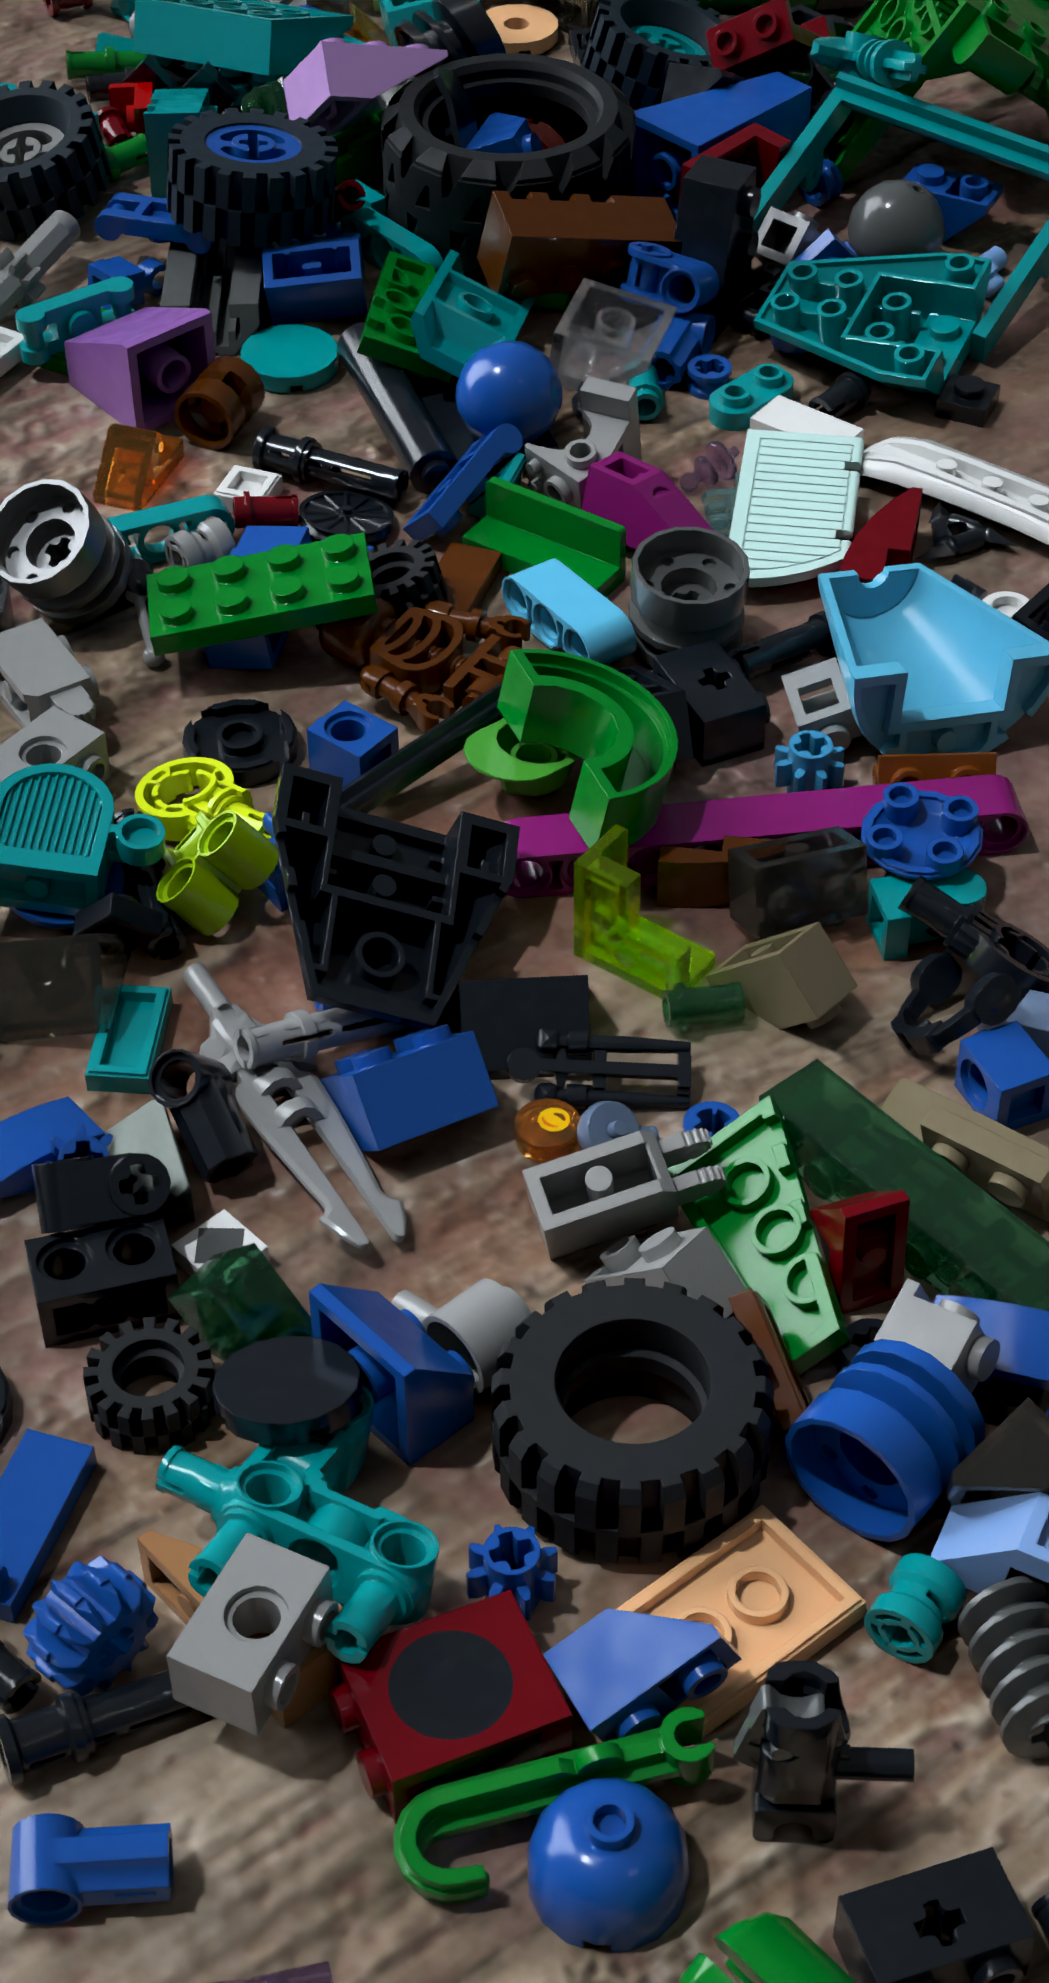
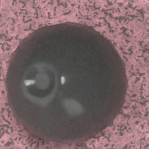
(896, 220)

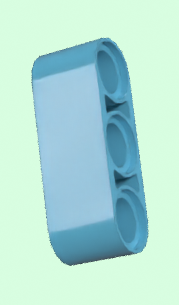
(569, 612)

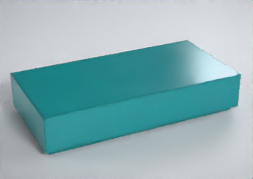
(125, 1054)

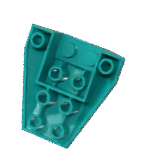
(883, 315)

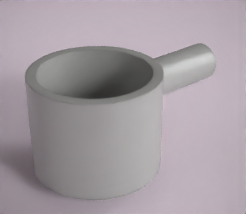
(471, 1324)

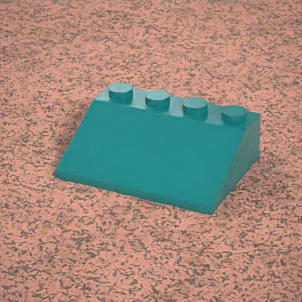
(233, 34)

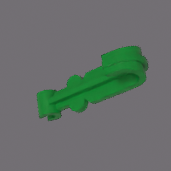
(530, 1788)

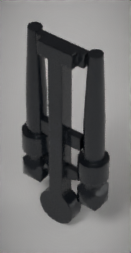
(525, 1065)

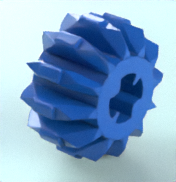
(90, 1625)

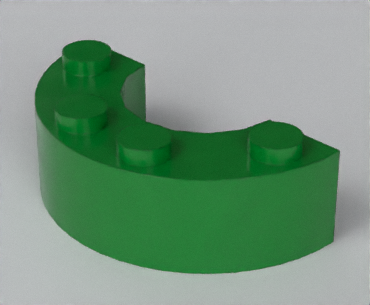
(604, 720)

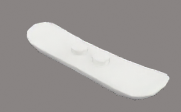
(962, 482)

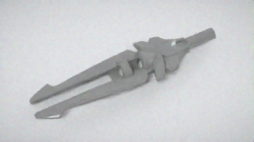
(275, 1123)

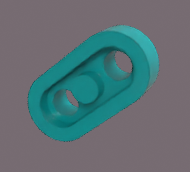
(743, 397)

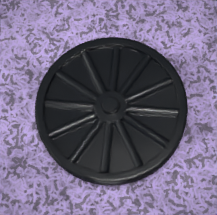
(346, 513)

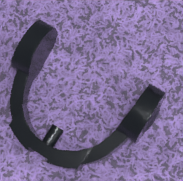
(933, 982)

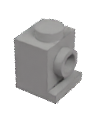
(826, 711)
(944, 1331)

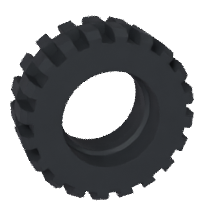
(617, 1493)

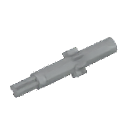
(25, 267)

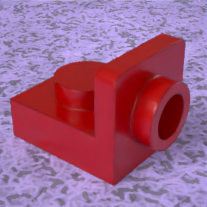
(133, 101)

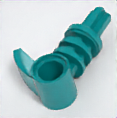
(870, 58)

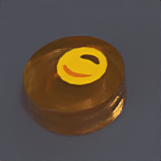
(546, 1129)

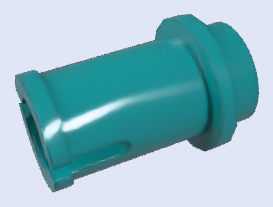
(649, 394)

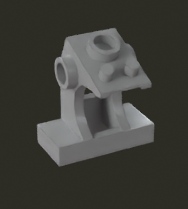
(609, 427)

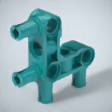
(289, 1497)

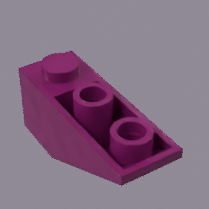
(637, 498)

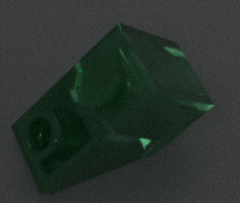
(239, 1301)

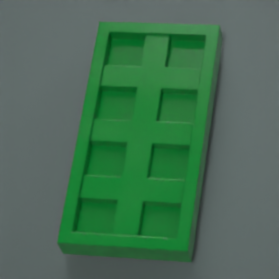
(260, 593)

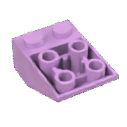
(352, 81)

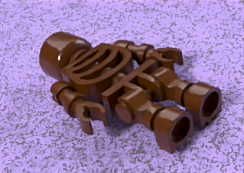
(407, 660)

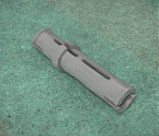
(304, 1034)

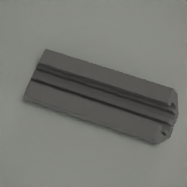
(223, 281)

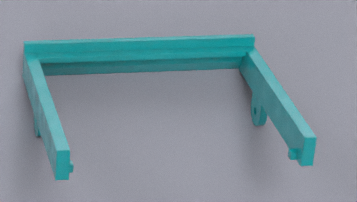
(805, 163)

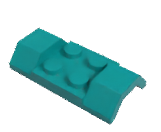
(462, 317)

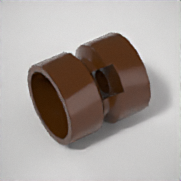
(219, 402)

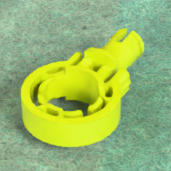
(216, 795)

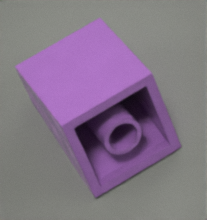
(142, 362)

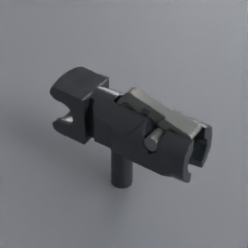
(801, 1749)

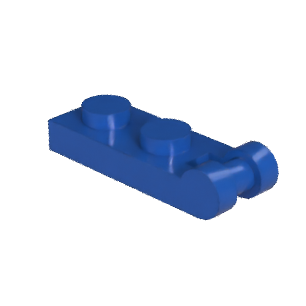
(464, 482)

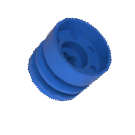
(884, 1439)

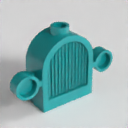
(63, 839)

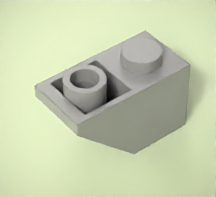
(675, 1257)

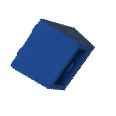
(315, 279)
(412, 1091)

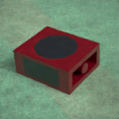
(450, 1701)

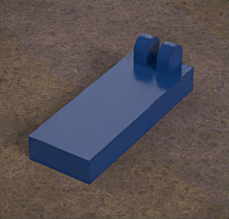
(35, 1504)

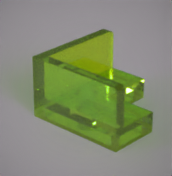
(614, 933)

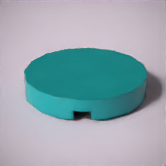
(291, 357)

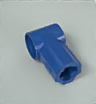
(687, 337)
(67, 1866)

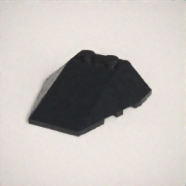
(383, 905)

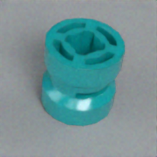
(912, 1613)

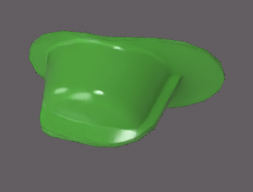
(520, 767)

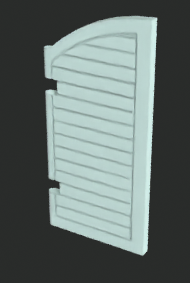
(795, 504)

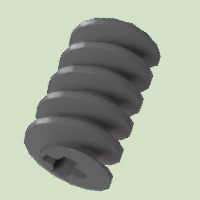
(1010, 1651)

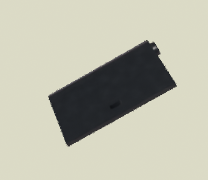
(415, 415)

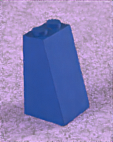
(690, 125)

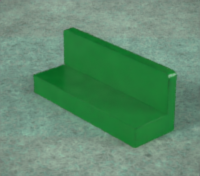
(539, 528)

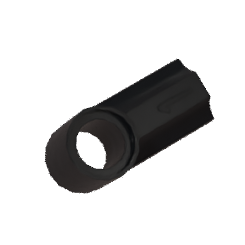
(205, 1114)

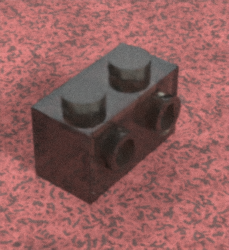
(798, 882)

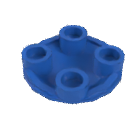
(922, 832)

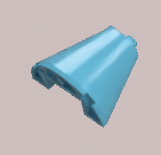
(931, 661)

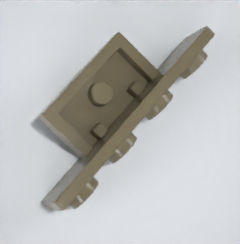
(980, 1148)

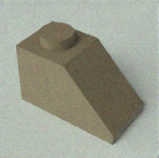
(789, 977)

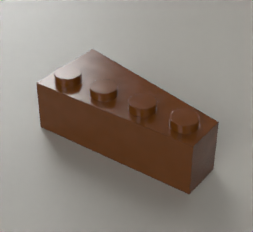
(553, 244)

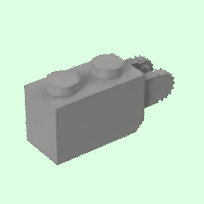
(43, 673)
(617, 1188)

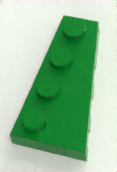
(388, 327)
(768, 1231)

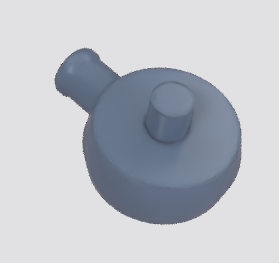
(607, 1122)

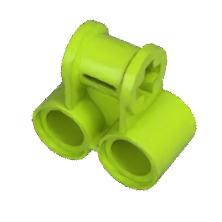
(212, 869)

